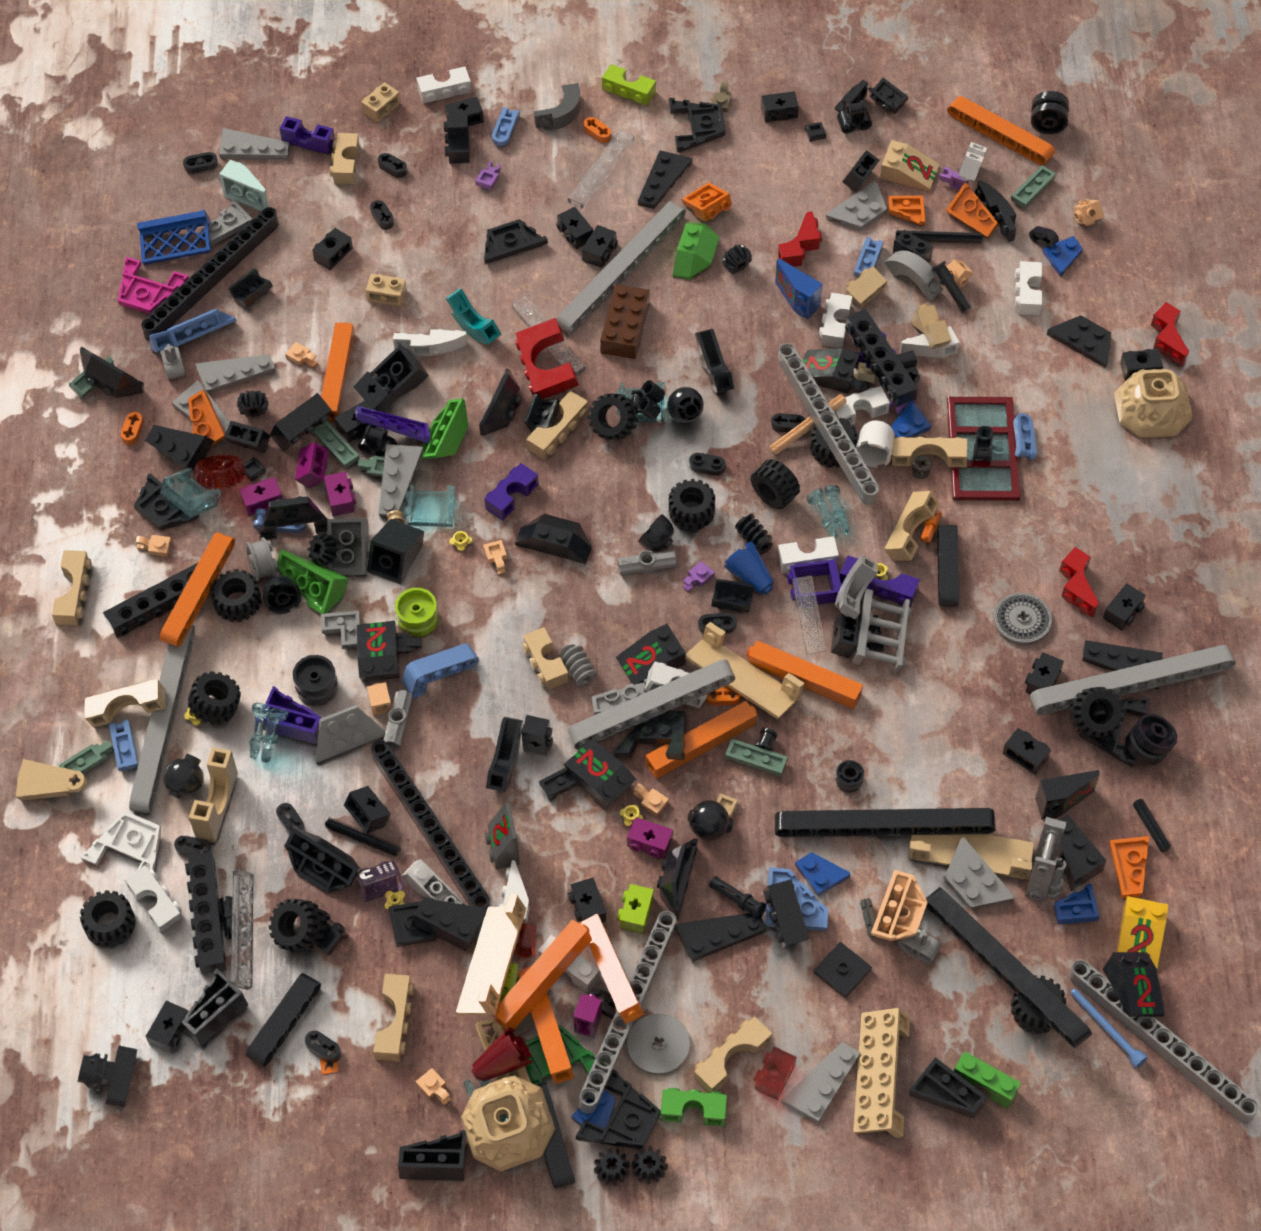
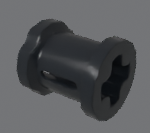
(766, 739)

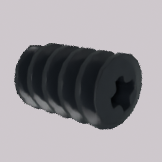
(752, 532)

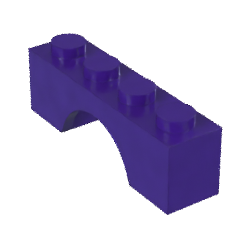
(895, 590)

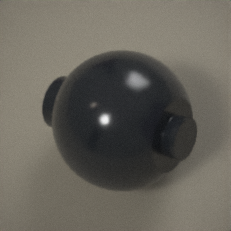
(685, 405)
(183, 777)
(710, 820)

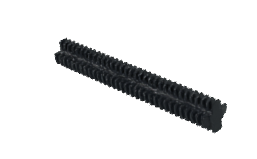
(362, 837)

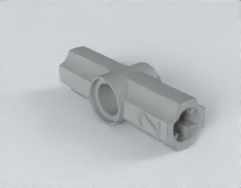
(657, 561)
(400, 709)

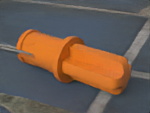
(930, 527)

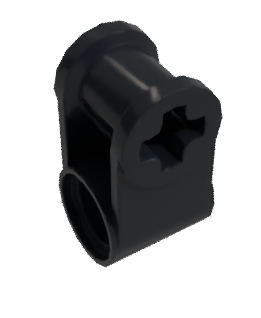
(983, 446)

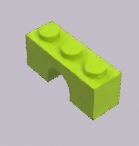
(639, 91)

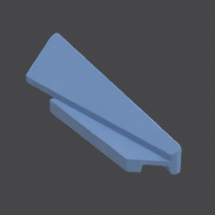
(190, 329)

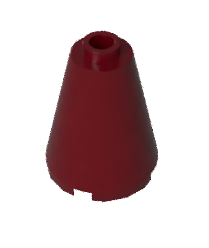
(502, 1057)

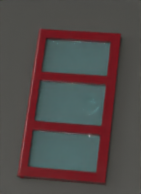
(985, 479)

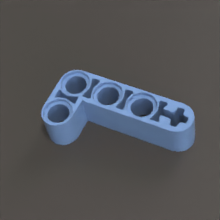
(437, 666)

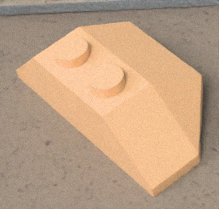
(900, 909)

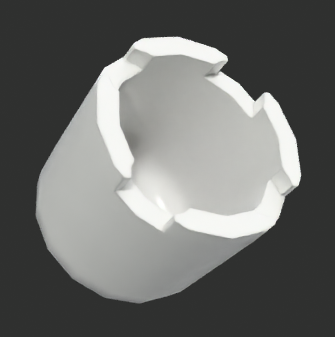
(875, 443)

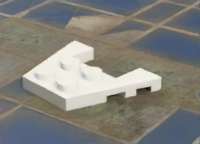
(128, 836)

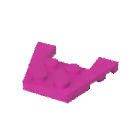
(143, 293)

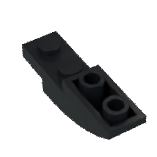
(999, 209)

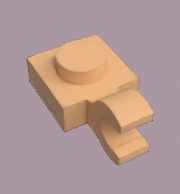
(300, 354)
(156, 546)
(496, 553)
(651, 801)
(433, 1086)

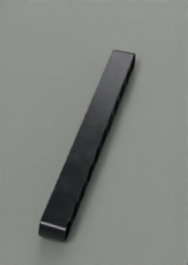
(211, 273)
(425, 819)
(885, 822)
(1008, 968)

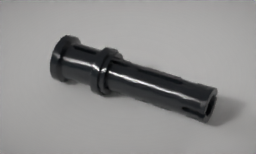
(947, 279)
(744, 901)

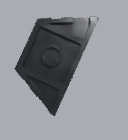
(511, 240)
(1084, 338)
(158, 508)

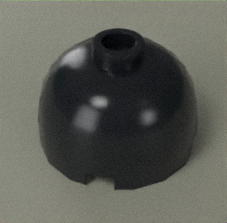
(658, 534)
(281, 594)

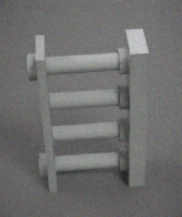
(861, 652)
(1044, 859)

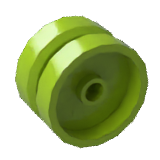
(416, 612)

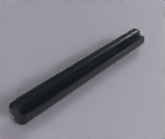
(946, 236)

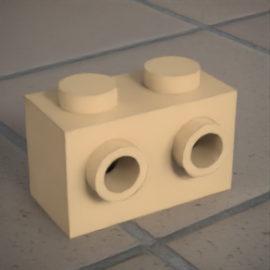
(380, 102)
(866, 287)
(386, 290)

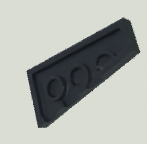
(662, 177)
(1116, 656)
(715, 934)

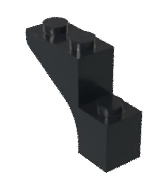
(713, 362)
(505, 754)

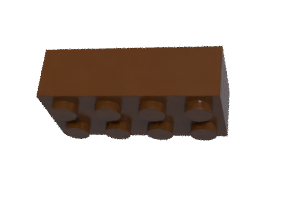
(625, 321)

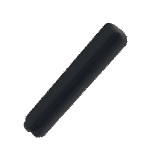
(1152, 825)

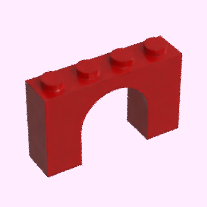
(531, 343)

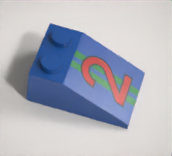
(798, 288)

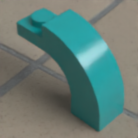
(475, 325)

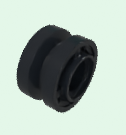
(853, 768)

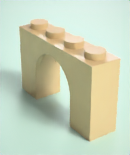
(208, 815)

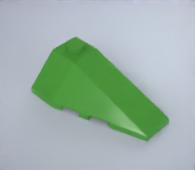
(317, 583)

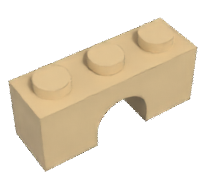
(345, 147)
(551, 672)

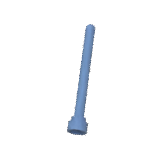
(1136, 1057)

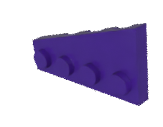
(401, 425)

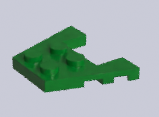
(575, 1051)

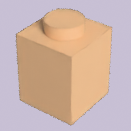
(379, 698)

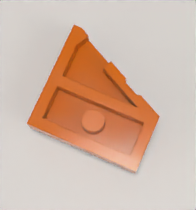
(908, 208)

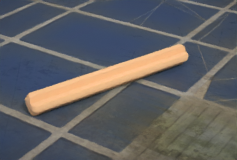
(803, 427)

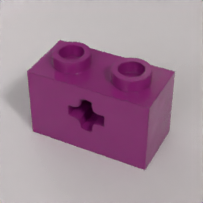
(311, 465)
(339, 493)
(259, 495)
(659, 836)
(587, 1015)

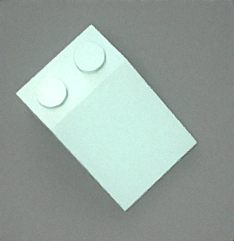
(242, 186)

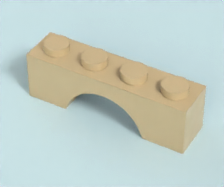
(545, 440)
(951, 450)
(919, 508)
(68, 608)
(103, 707)
(750, 1038)
(389, 1042)

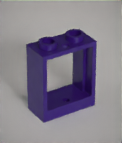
(815, 569)

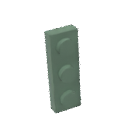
(1033, 187)
(336, 444)
(756, 757)

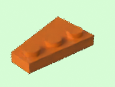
(972, 212)
(204, 417)
(1129, 862)

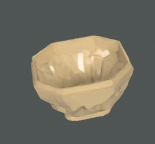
(1153, 404)
(518, 1138)

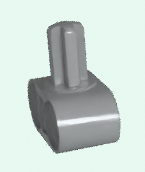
(172, 362)
(920, 946)

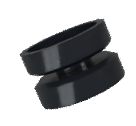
(1050, 112)
(315, 679)
(1151, 739)

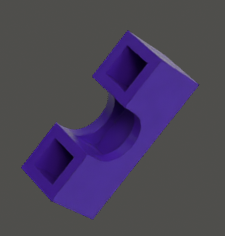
(296, 134)
(520, 480)

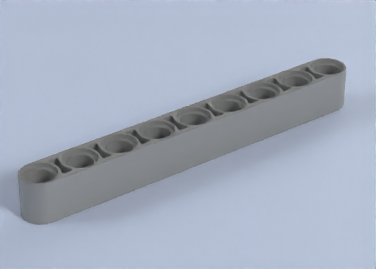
(652, 703)

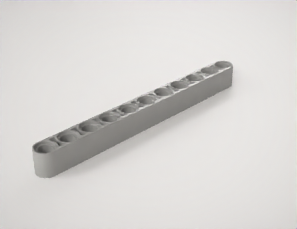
(620, 267)
(828, 424)
(1137, 678)
(160, 727)
(617, 1036)
(1166, 1050)

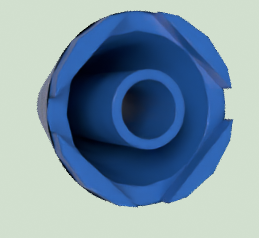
(750, 568)

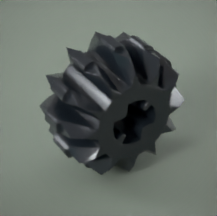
(736, 258)
(252, 403)
(323, 549)
(611, 1159)
(641, 1169)

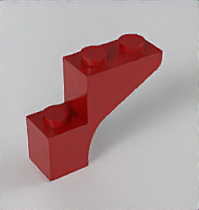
(806, 240)
(1169, 341)
(1077, 589)

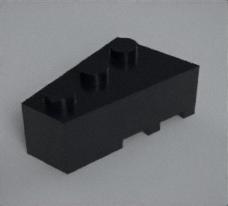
(1080, 855)
(214, 1009)
(948, 1090)
(434, 1159)

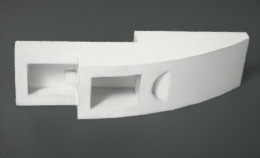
(436, 343)

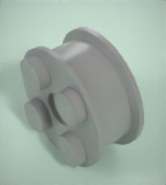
(260, 559)

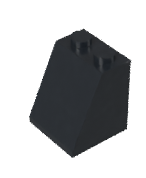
(394, 550)

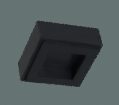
(815, 131)
(254, 469)

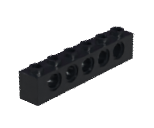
(881, 358)
(147, 599)
(197, 865)

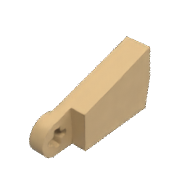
(46, 781)

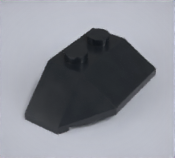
(108, 377)
(502, 405)
(555, 537)
(320, 861)
(677, 875)

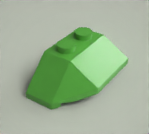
(695, 250)
(447, 430)

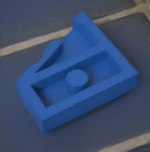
(1077, 907)

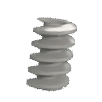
(578, 664)

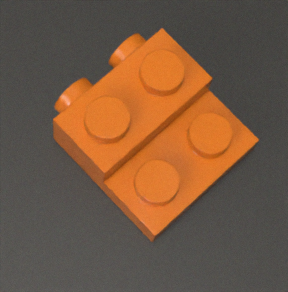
(708, 201)

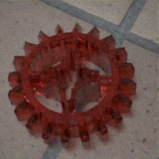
(219, 471)

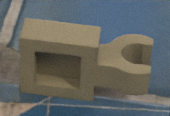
(722, 97)
(863, 373)

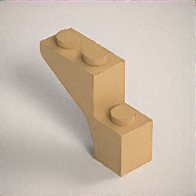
(928, 322)

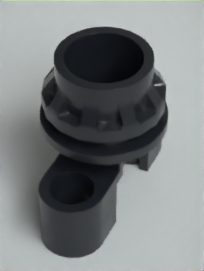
(115, 1074)

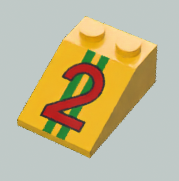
(1142, 927)

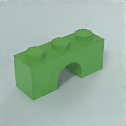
(998, 1084)
(677, 1102)

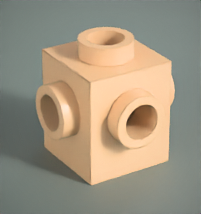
(1088, 212)
(960, 271)

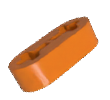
(598, 129)
(135, 429)
(723, 697)

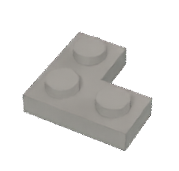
(342, 623)

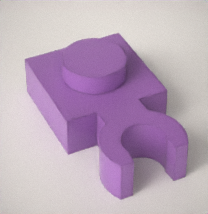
(489, 177)

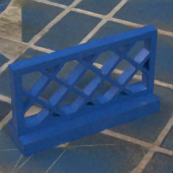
(174, 225)

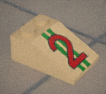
(908, 166)

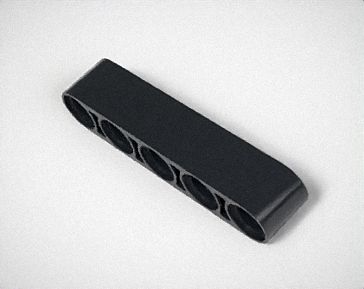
(948, 565)
(283, 1019)
(555, 1152)

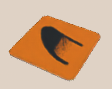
(327, 1068)

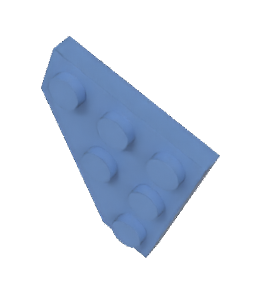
(813, 912)

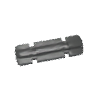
(868, 914)

